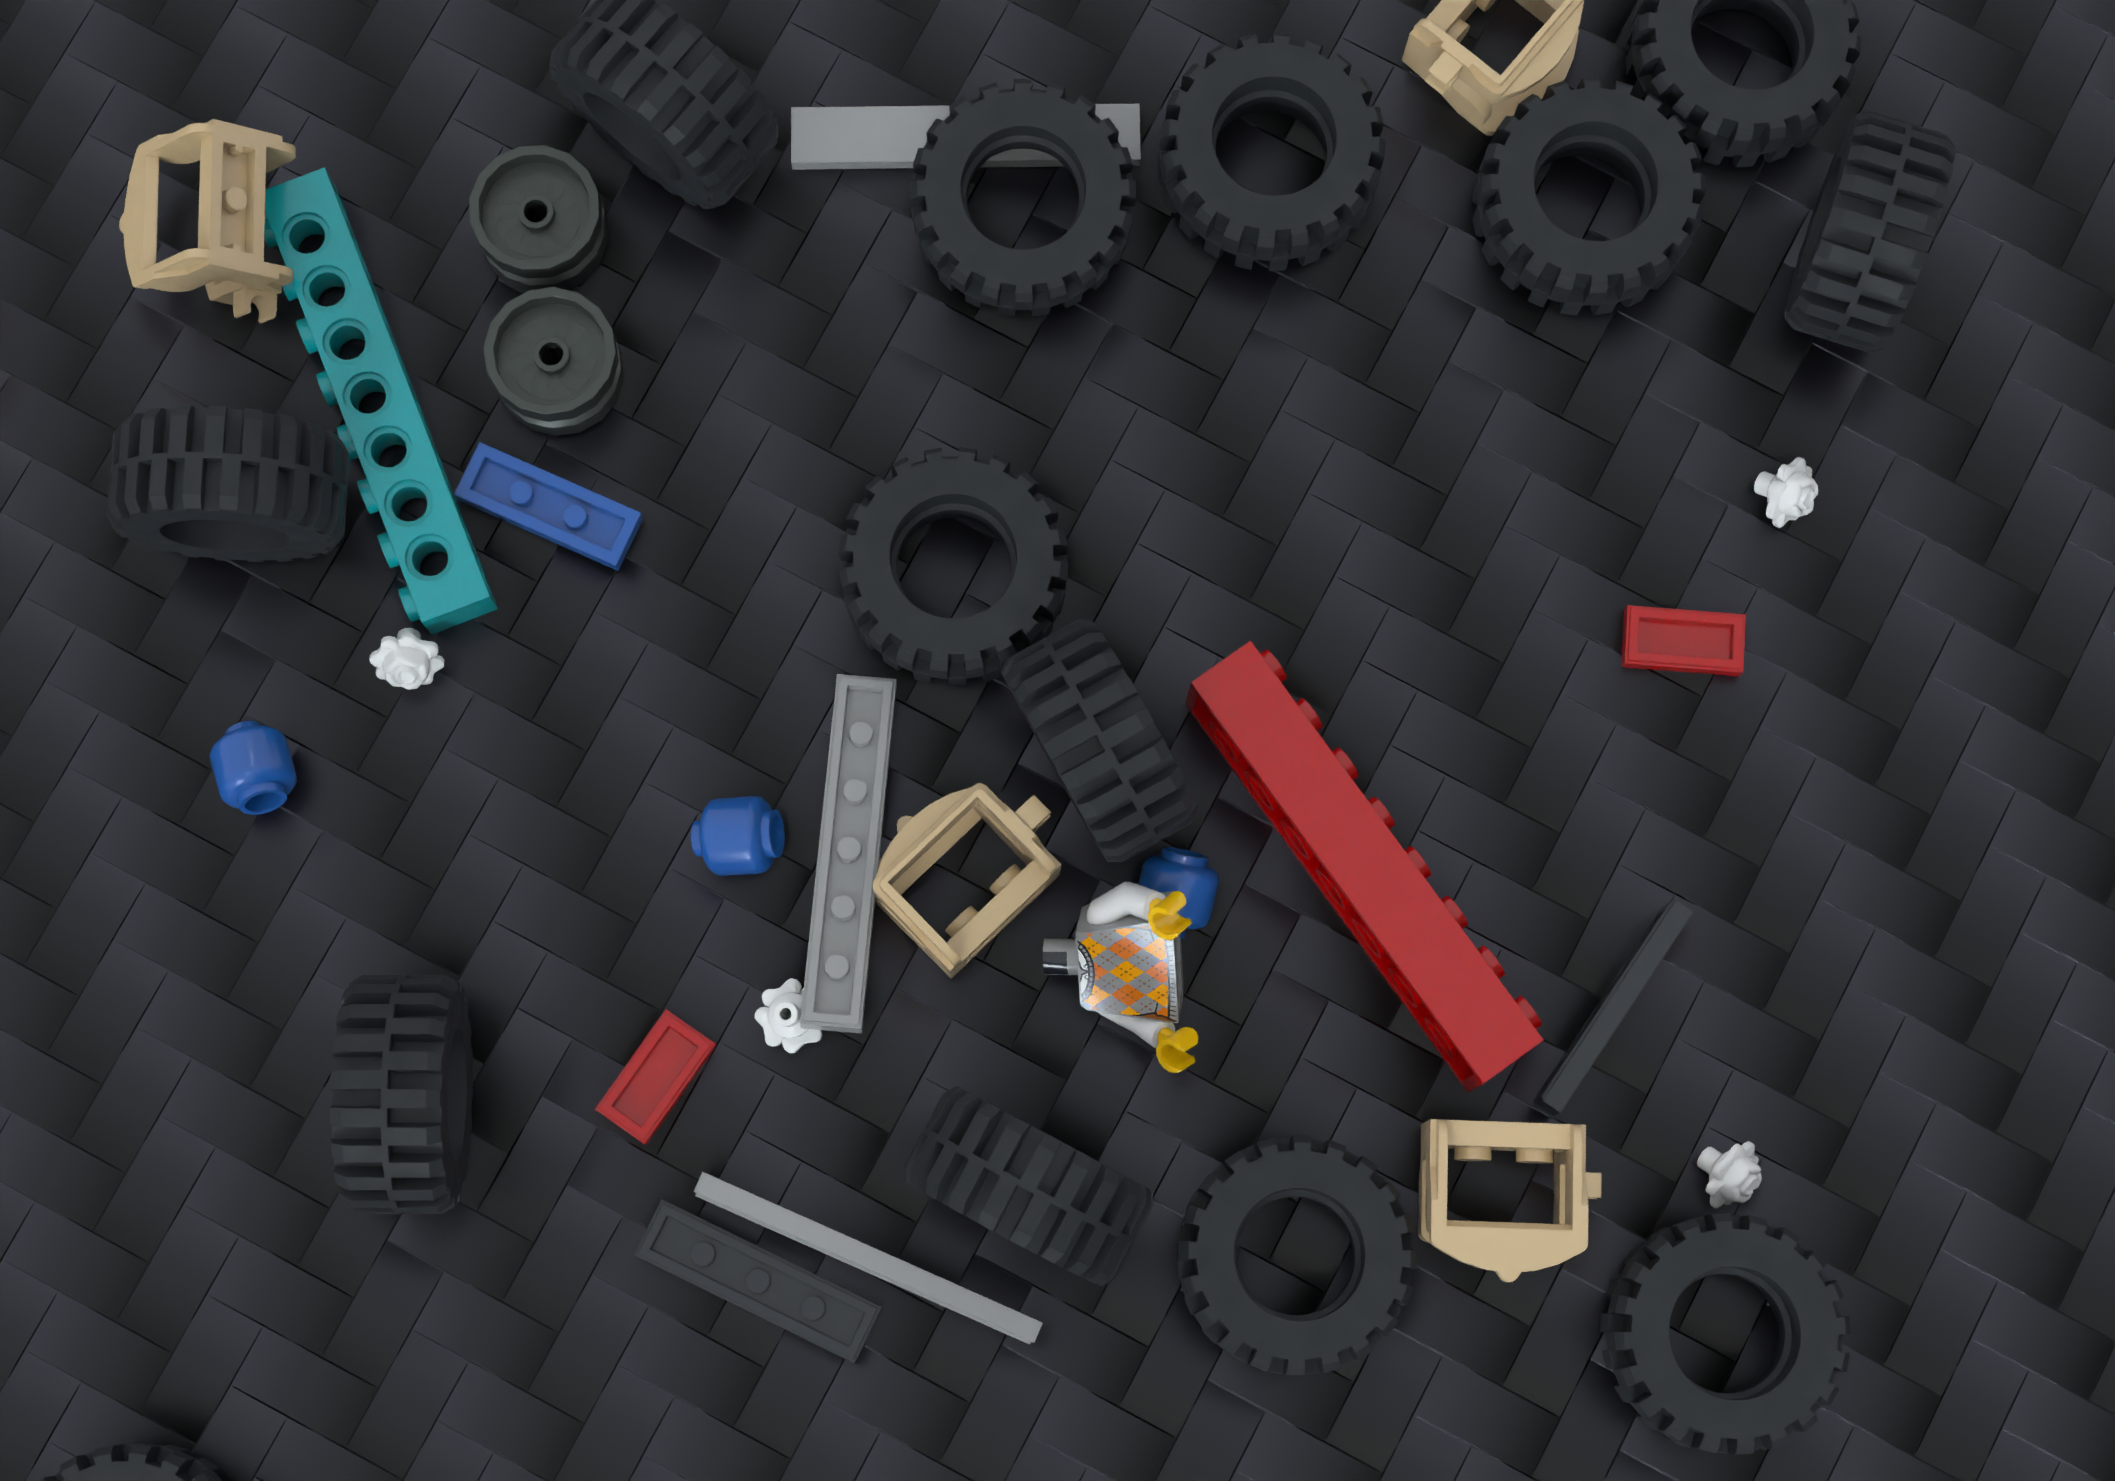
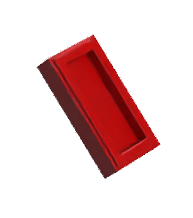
(1683, 640)
(656, 1077)

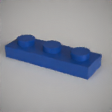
(548, 506)

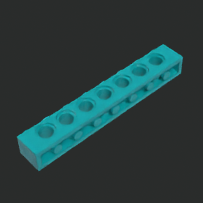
(461, 590)

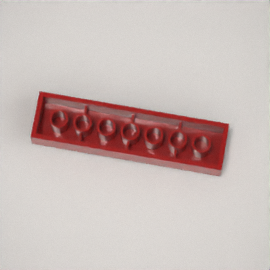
(1362, 866)

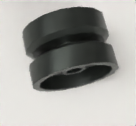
(507, 213)
(561, 328)

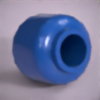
(253, 767)
(738, 835)
(1183, 872)

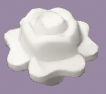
(1788, 492)
(407, 659)
(782, 1017)
(1731, 1174)

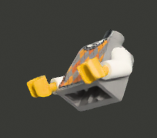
(1131, 966)

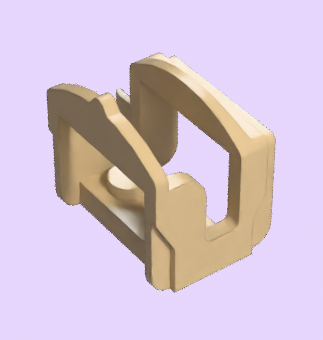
(1472, 85)
(229, 220)
(930, 835)
(1507, 1246)

